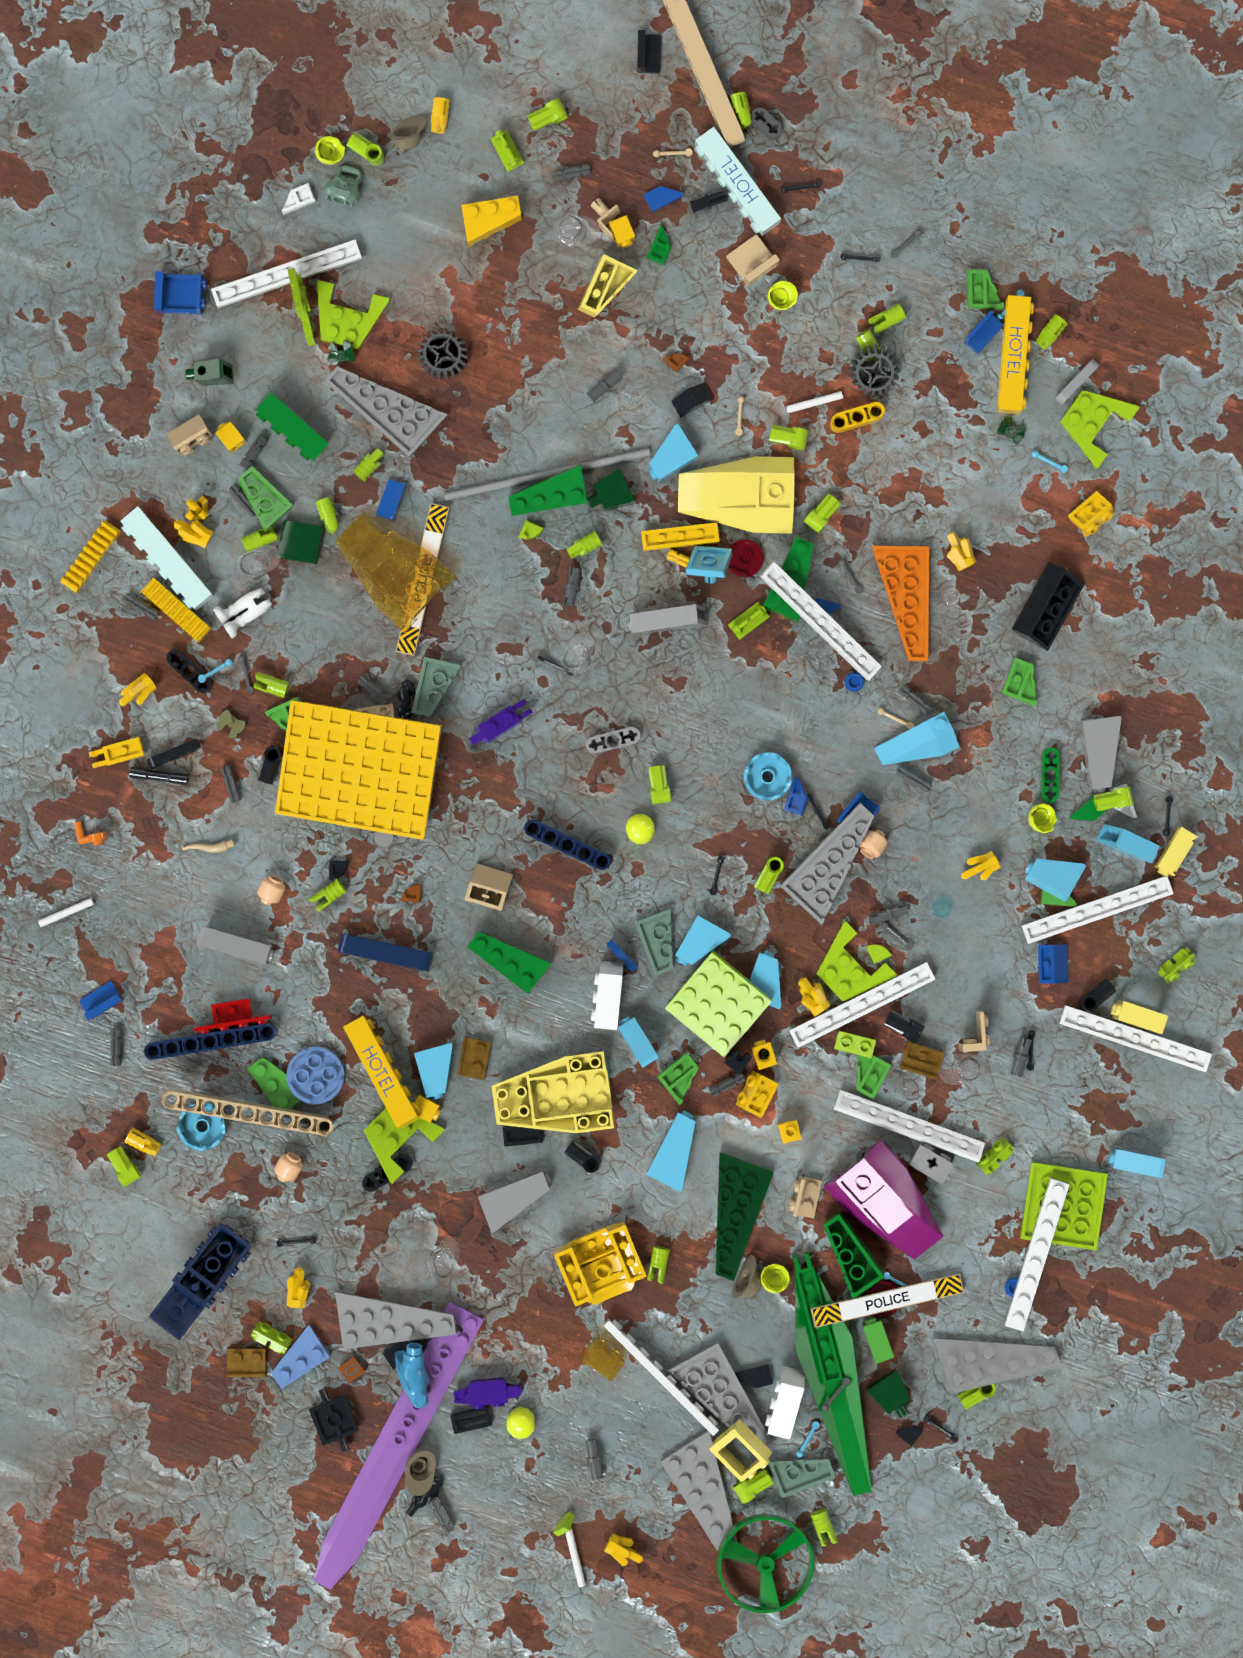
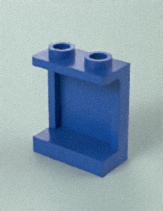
(179, 293)

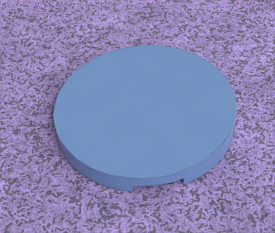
(315, 1075)

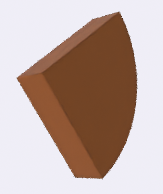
(676, 361)
(412, 894)

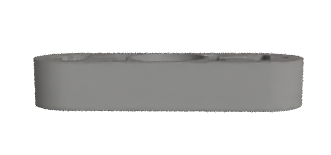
(1077, 381)
(625, 732)

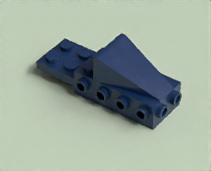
(201, 1280)

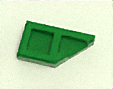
(660, 248)
(1087, 812)

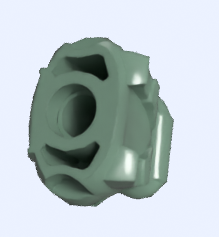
(343, 189)

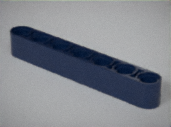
(201, 1045)

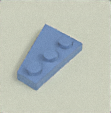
(301, 1358)

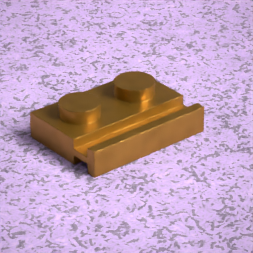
(474, 1058)
(921, 1060)
(246, 1362)

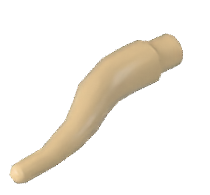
(216, 848)

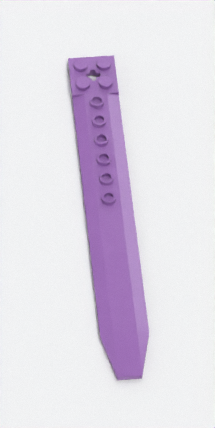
(389, 1454)

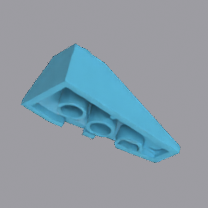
(923, 741)

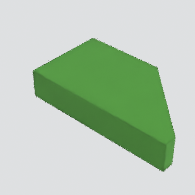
(1049, 899)

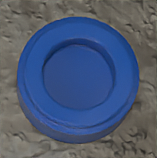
(854, 682)
(1010, 1286)

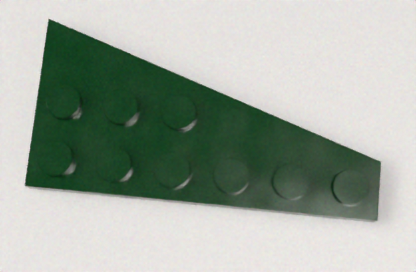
(740, 1198)

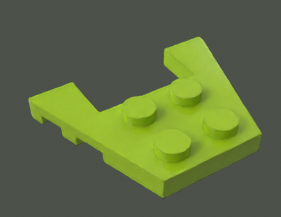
(301, 304)
(344, 323)
(1088, 416)
(842, 971)
(387, 1139)

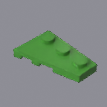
(264, 498)
(273, 1083)

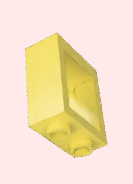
(1139, 1016)
(750, 1440)

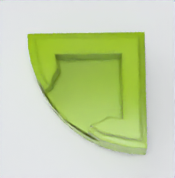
(530, 531)
(877, 953)
(564, 1524)

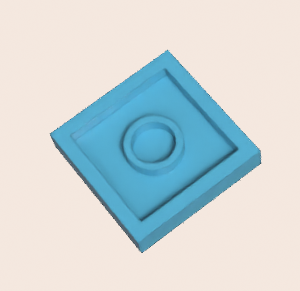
(709, 562)

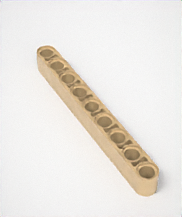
(704, 72)
(239, 1106)

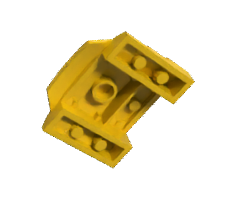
(599, 1264)

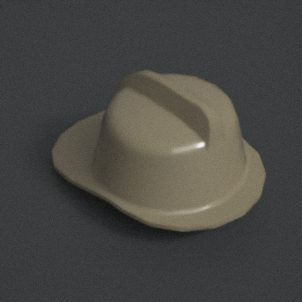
(407, 133)
(748, 1281)
(420, 1472)

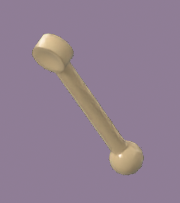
(688, 152)
(738, 431)
(909, 725)

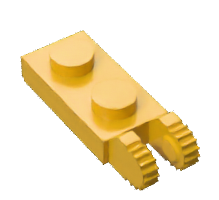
(119, 752)

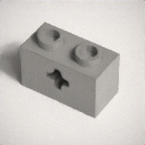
(939, 1171)

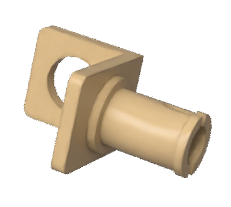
(606, 216)

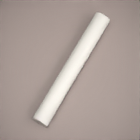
(814, 402)
(65, 912)
(575, 1558)

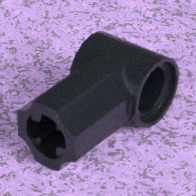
(269, 767)
(1097, 995)
(908, 1028)
(581, 1155)

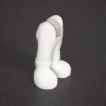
(244, 602)

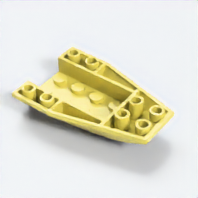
(742, 494)
(558, 1096)

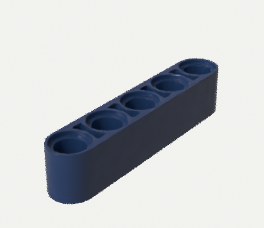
(560, 838)
(384, 952)

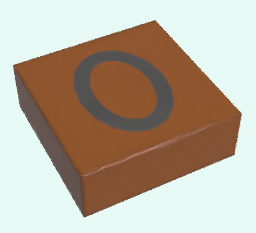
(352, 1369)

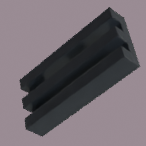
(469, 1412)

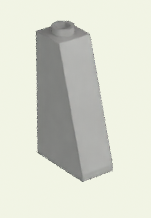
(668, 619)
(1100, 750)
(235, 945)
(509, 1200)

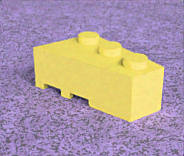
(605, 283)

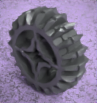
(435, 351)
(867, 366)

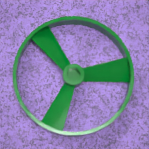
(765, 1563)

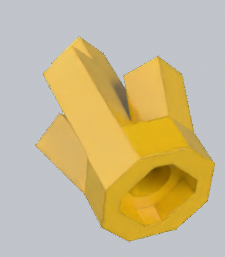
(197, 509)
(193, 532)
(961, 552)
(139, 689)
(988, 863)
(813, 996)
(297, 1289)
(620, 1549)

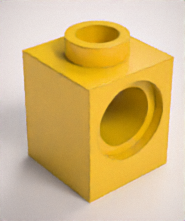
(622, 232)
(230, 436)
(763, 1063)
(428, 1108)
(789, 1131)

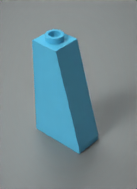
(673, 1154)

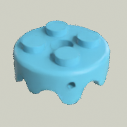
(781, 776)
(196, 1139)

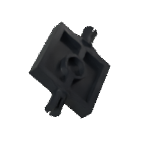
(334, 1419)

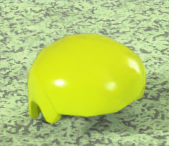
(329, 150)
(782, 295)
(1042, 818)
(640, 829)
(775, 1278)
(520, 1422)

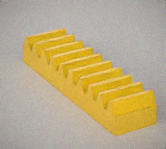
(680, 537)
(90, 556)
(176, 610)

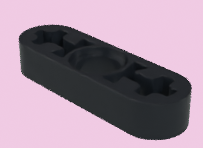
(175, 665)
(173, 753)
(372, 1175)

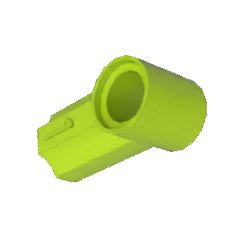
(551, 113)
(365, 149)
(793, 437)
(819, 517)
(659, 789)
(1118, 798)
(768, 877)
(125, 1170)
(973, 1396)
(749, 1488)

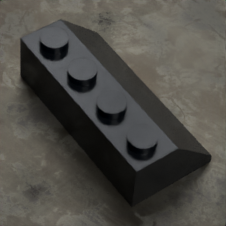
(1048, 606)

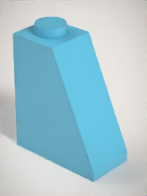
(672, 455)
(1128, 843)
(1055, 876)
(700, 941)
(766, 977)
(637, 1041)
(434, 1069)
(1137, 1162)

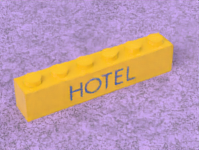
(1013, 354)
(381, 1072)

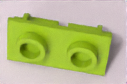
(506, 150)
(748, 620)
(1183, 961)
(855, 1044)
(1001, 1149)
(264, 1333)

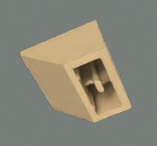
(190, 435)
(488, 887)

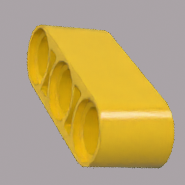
(864, 411)

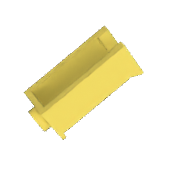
(1175, 852)

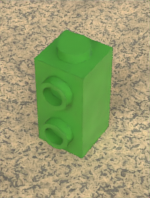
(877, 1340)

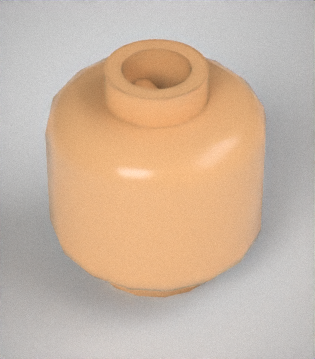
(873, 844)
(271, 890)
(288, 1167)

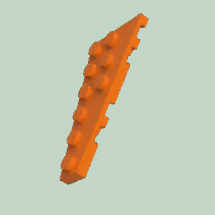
(907, 588)

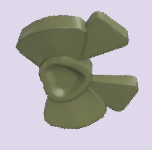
(227, 719)

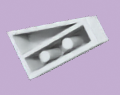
(608, 995)
(786, 1402)

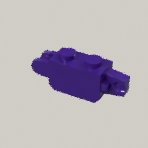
(499, 724)
(487, 1392)

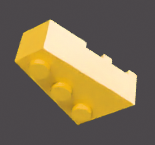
(489, 217)

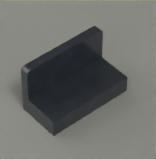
(648, 53)

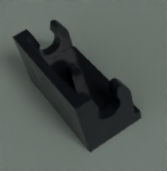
(737, 1063)

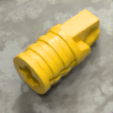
(439, 115)
(142, 1142)

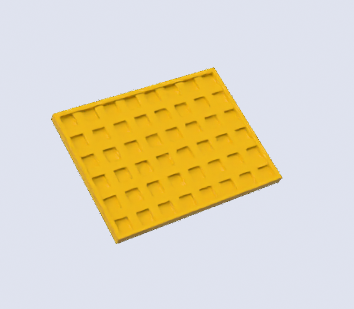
(358, 769)

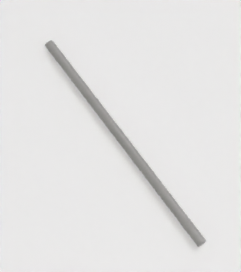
(545, 474)

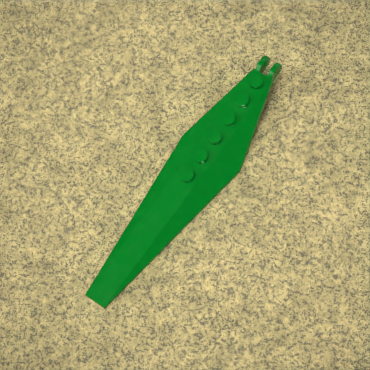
(826, 1360)

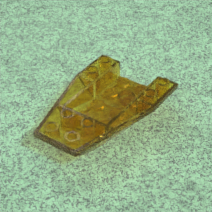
(393, 570)

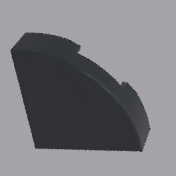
(337, 869)
(909, 1434)

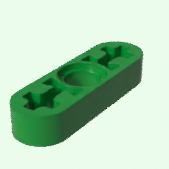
(1044, 760)

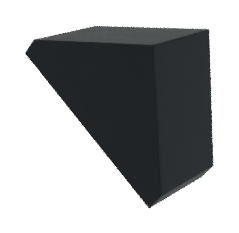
(691, 399)

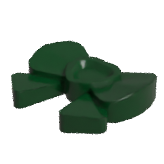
(336, 356)
(1010, 431)

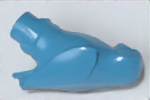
(413, 1374)

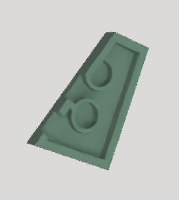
(432, 685)
(657, 940)
(800, 1474)

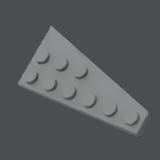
(393, 414)
(825, 868)
(379, 1321)
(980, 1364)
(719, 1390)
(700, 1483)

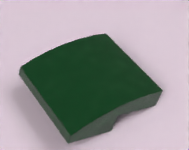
(300, 542)

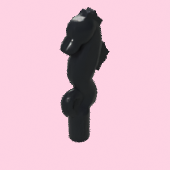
(404, 696)
(421, 1501)

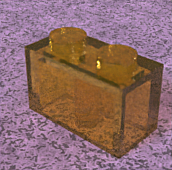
(603, 1359)

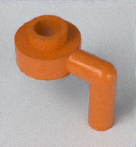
(97, 838)

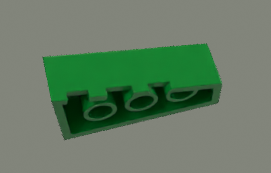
(293, 428)
(551, 493)
(796, 567)
(513, 963)
(854, 1258)

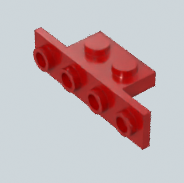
(232, 1013)

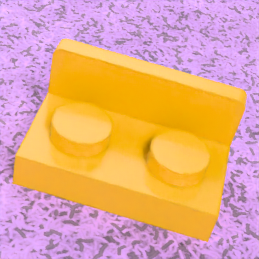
(1092, 514)
(756, 1094)

